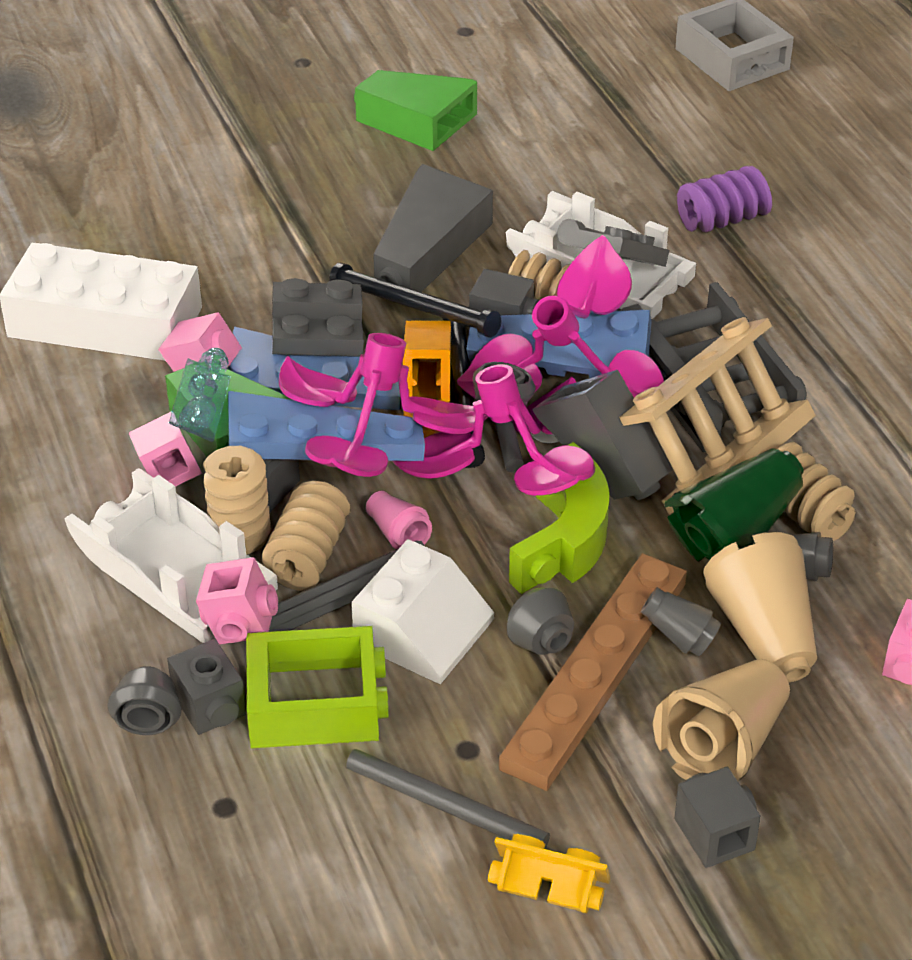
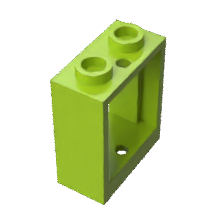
(314, 719)

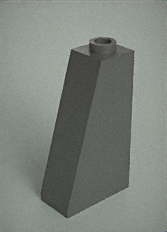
(432, 228)

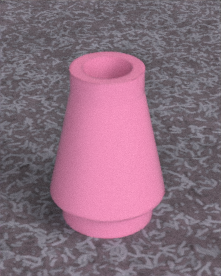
(399, 519)

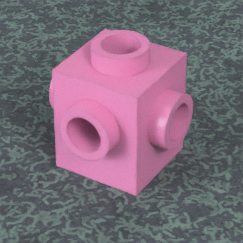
(236, 600)

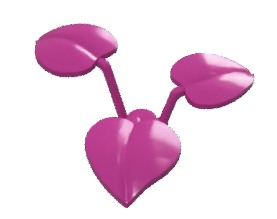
(594, 283)
(381, 368)
(502, 402)

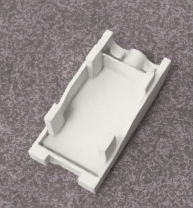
(649, 281)
(160, 548)

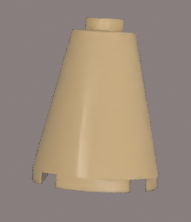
(767, 600)
(721, 719)

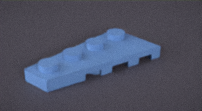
(602, 333)
(260, 365)
(283, 426)

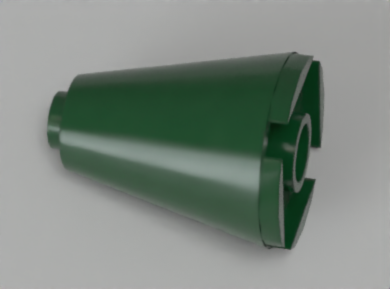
(735, 503)

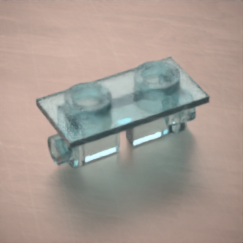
(201, 394)

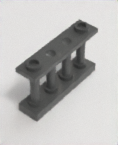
(719, 312)

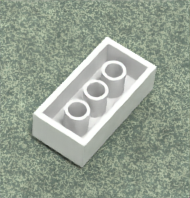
(98, 300)

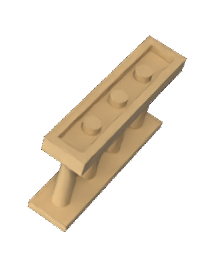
(775, 426)

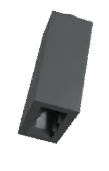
(590, 418)

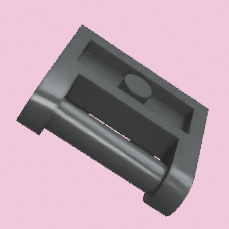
(624, 242)

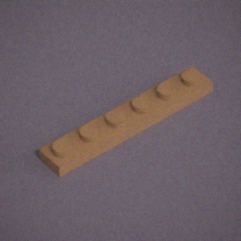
(588, 676)

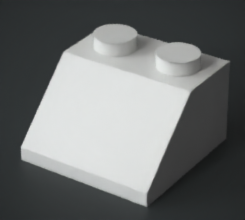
(422, 611)

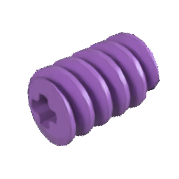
(724, 199)

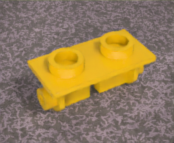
(571, 873)

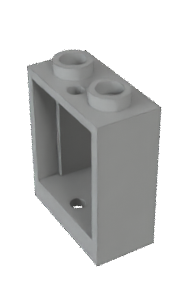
(767, 44)

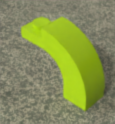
(569, 543)

